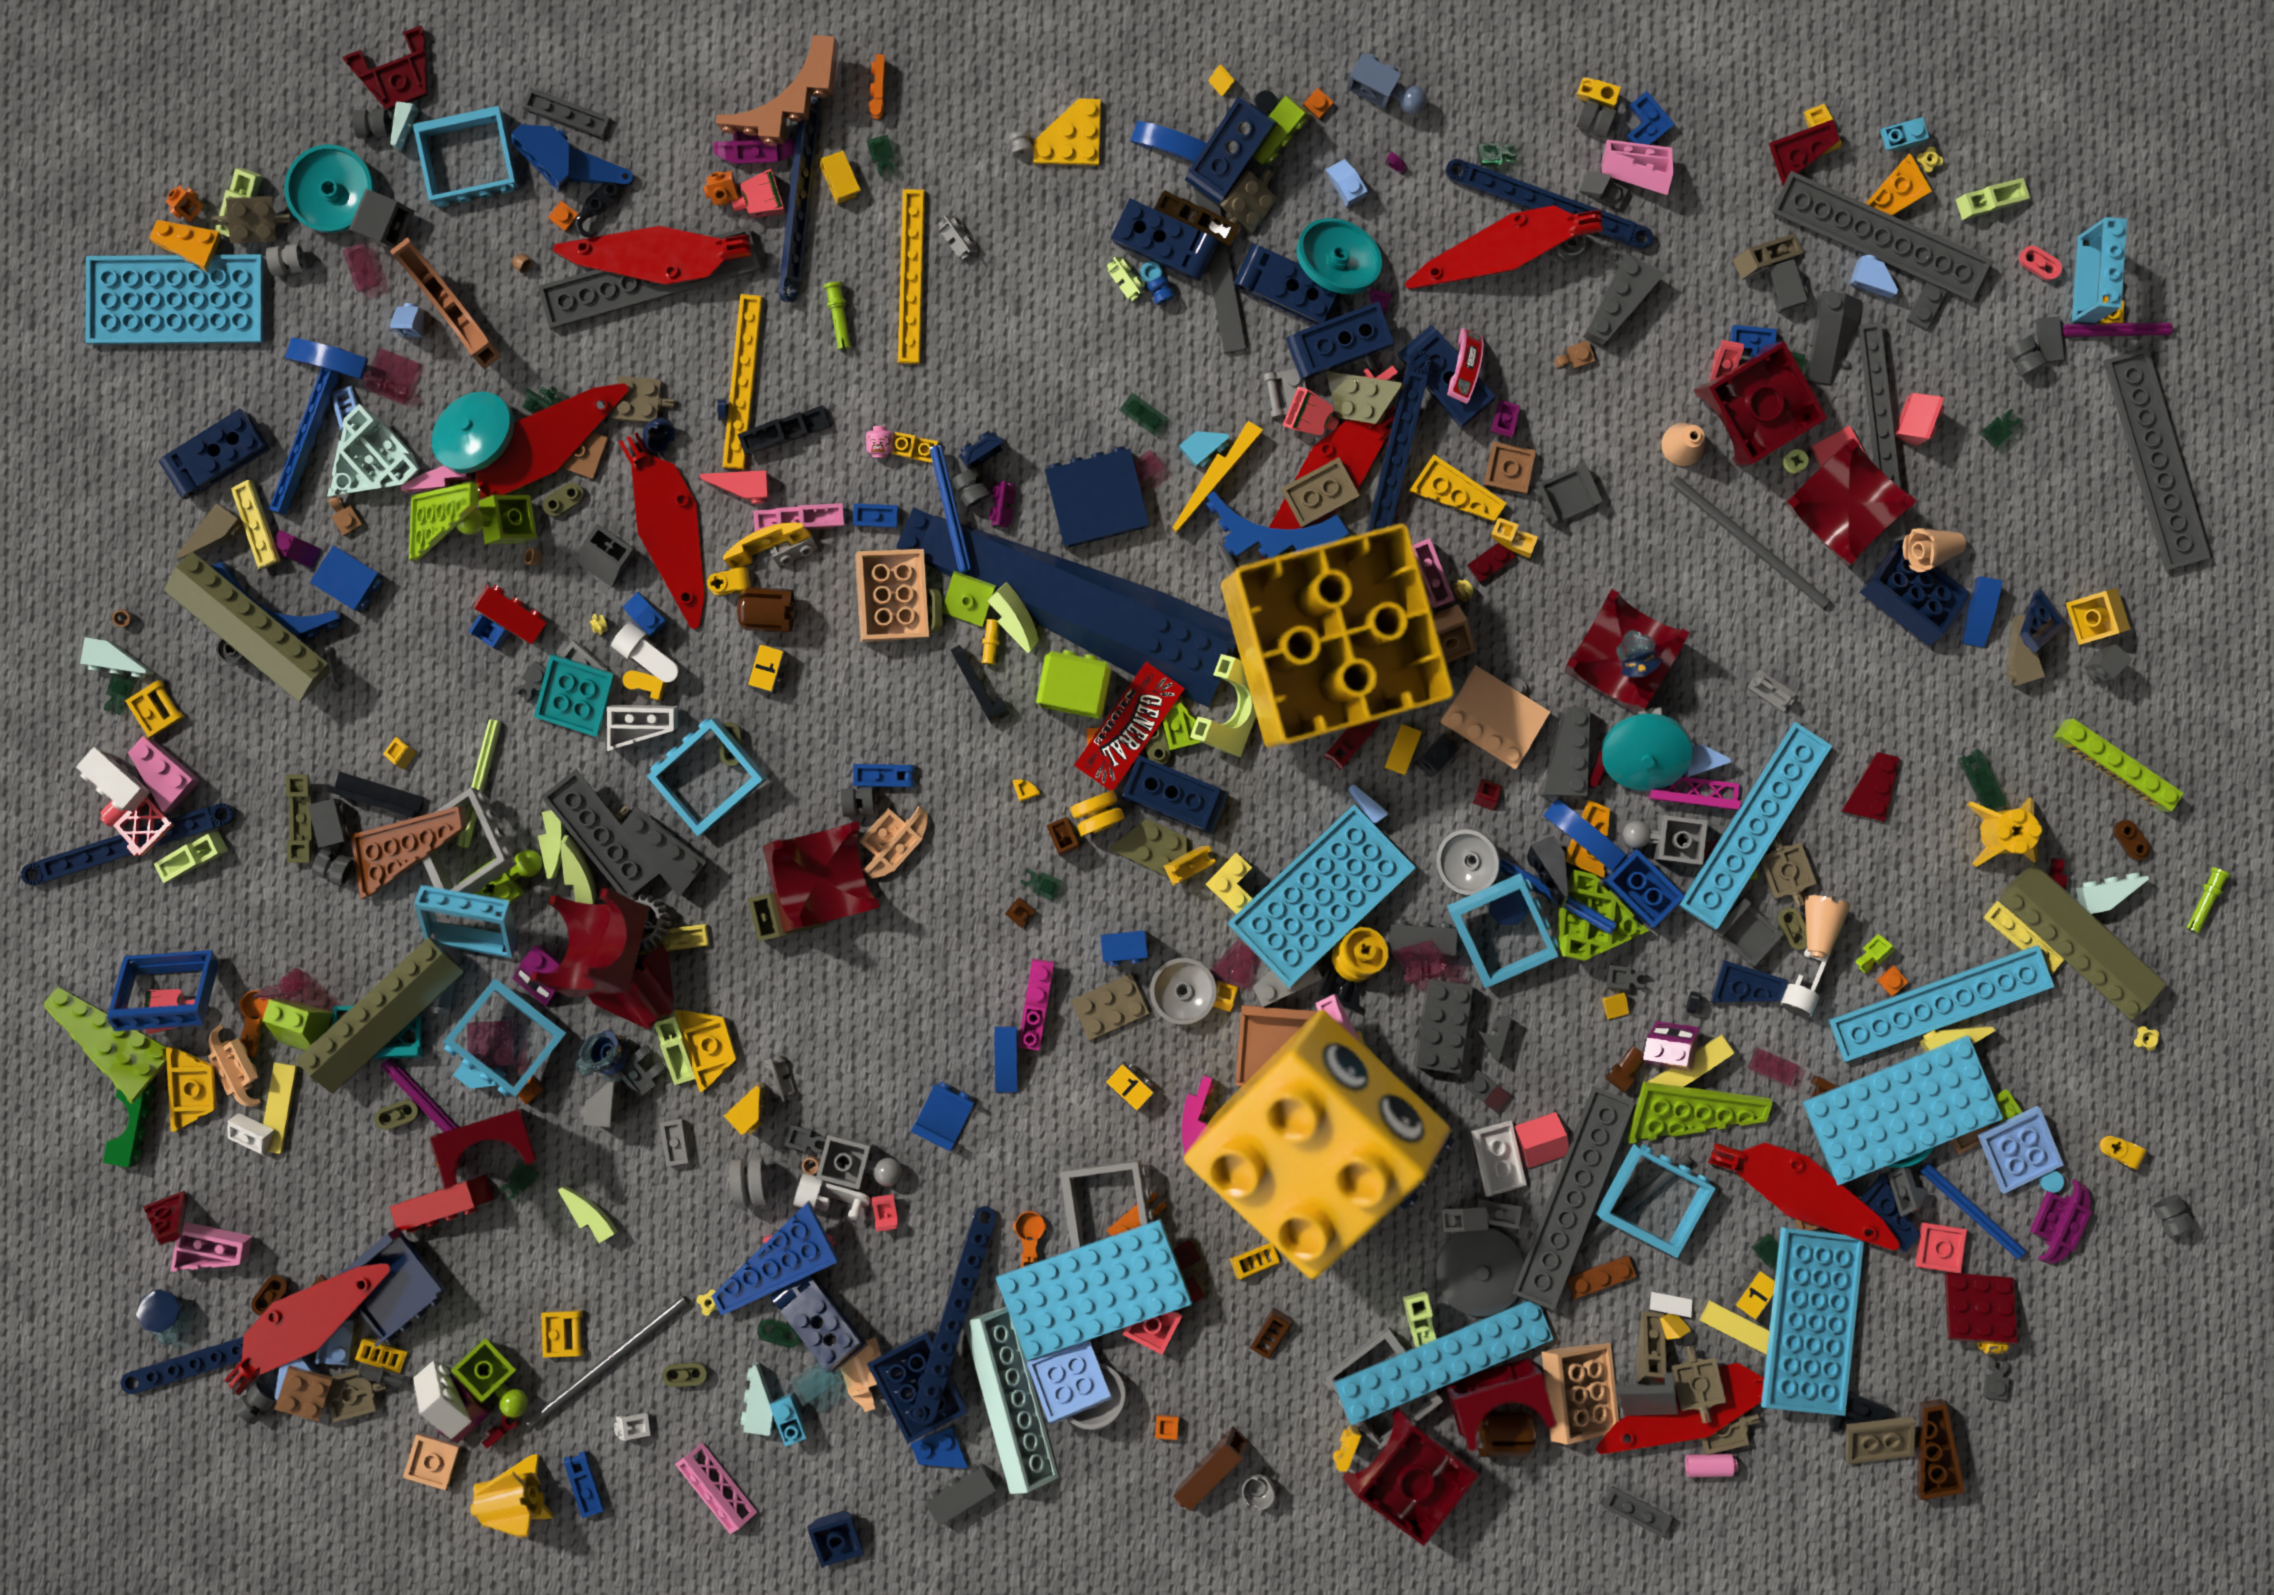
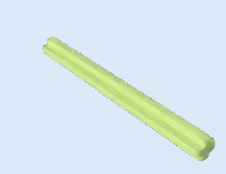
(480, 778)

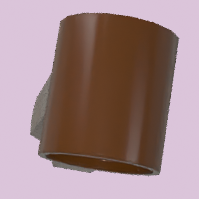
(1624, 1071)

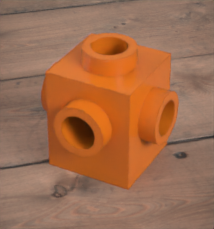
(721, 188)
(184, 203)

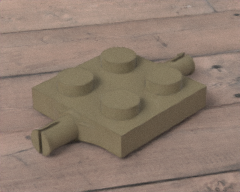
(1249, 200)
(250, 219)
(641, 401)
(1787, 870)
(1698, 1384)
(351, 1396)
(1730, 1436)

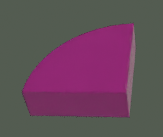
(1396, 163)
(1382, 297)

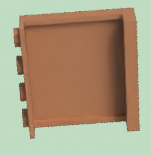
(1263, 1034)

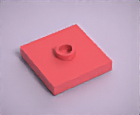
(1829, 446)
(1941, 1247)

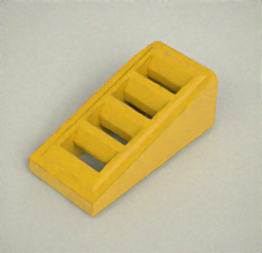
(1252, 1253)
(360, 1356)

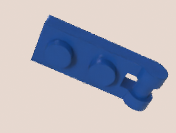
(883, 775)
(584, 1485)

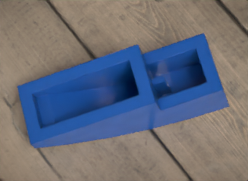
(1981, 611)
(1006, 1059)

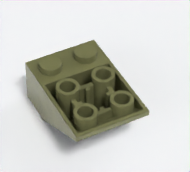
(767, 918)

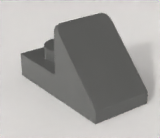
(1603, 190)
(1495, 1043)
(1487, 1091)
(1905, 1192)

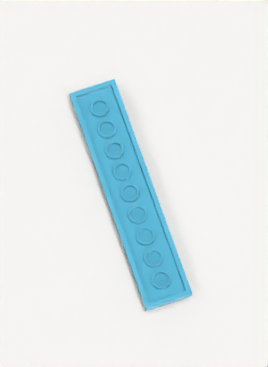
(1755, 825)
(1941, 1003)
(1442, 1361)

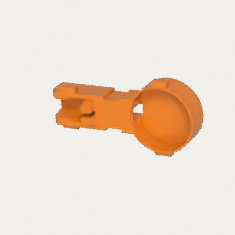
(249, 1008)
(1029, 1225)

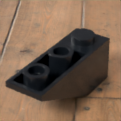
(1550, 864)

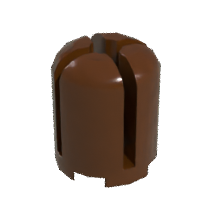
(766, 609)
(1507, 1435)

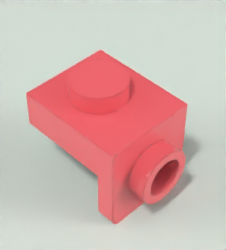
(1388, 375)
(885, 1212)

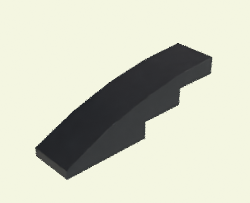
(784, 430)

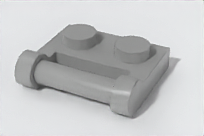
(1290, 383)

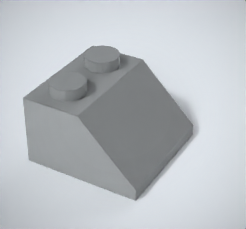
(603, 1106)

